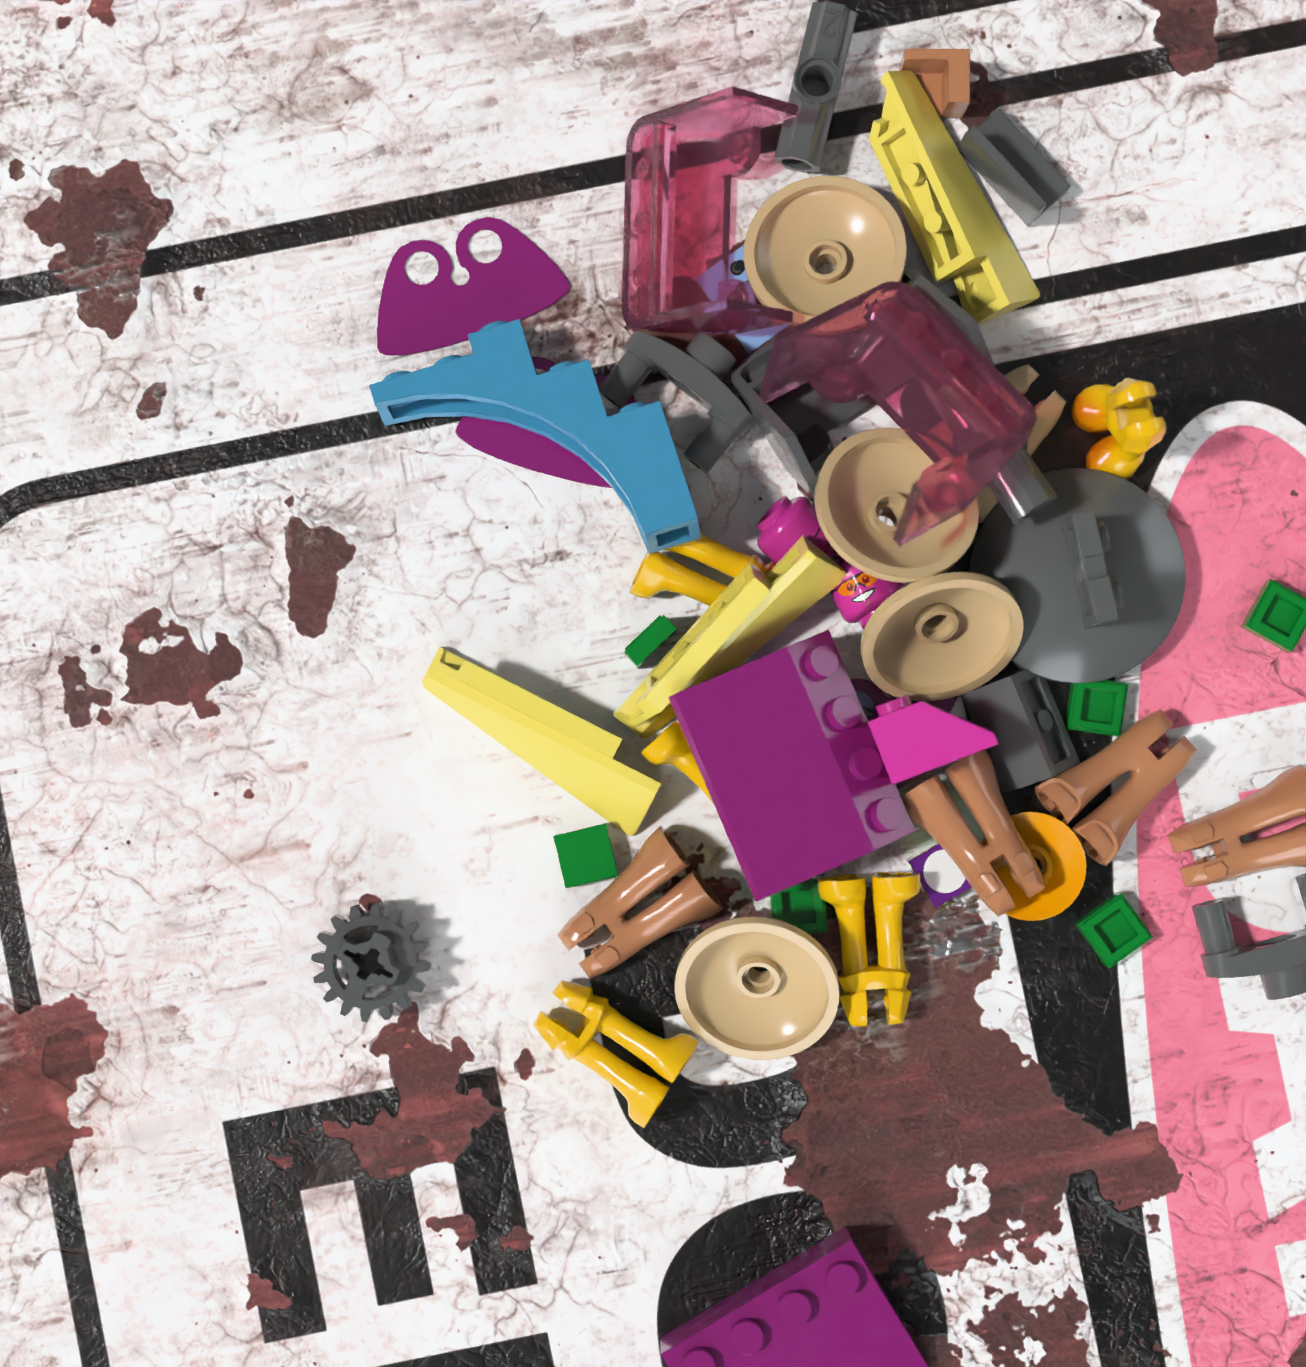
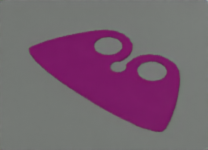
(442, 313)
(529, 448)

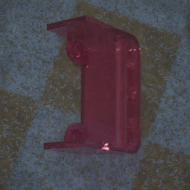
(680, 214)
(924, 379)

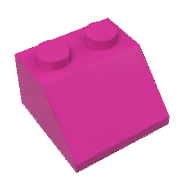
(924, 737)

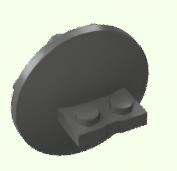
(1090, 574)

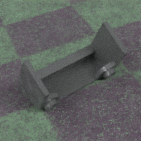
(800, 419)

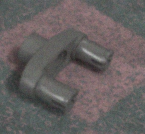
(698, 374)
(1277, 959)

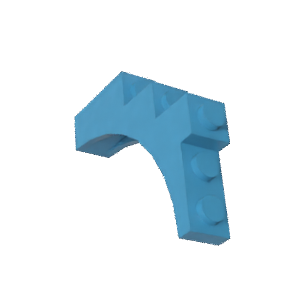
(565, 405)

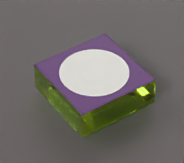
(938, 875)

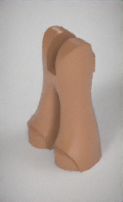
(1276, 802)
(937, 814)
(1108, 825)
(651, 867)

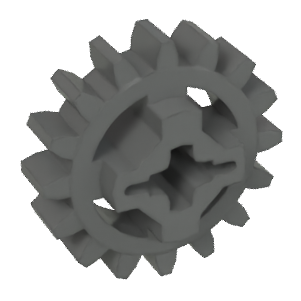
(347, 949)

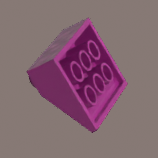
(791, 765)
(804, 1313)

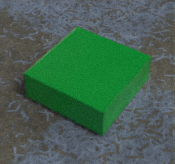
(1277, 616)
(650, 640)
(1097, 707)
(585, 855)
(801, 907)
(1113, 930)

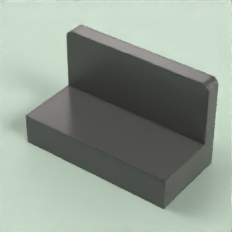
(1013, 167)
(1027, 727)

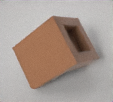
(943, 77)

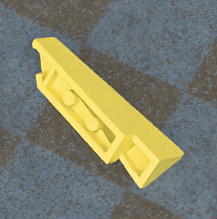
(945, 204)
(731, 630)
(547, 738)

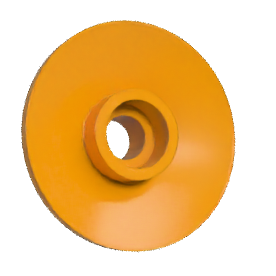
(1061, 863)

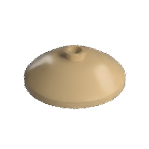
(819, 224)
(871, 479)
(941, 636)
(754, 1010)

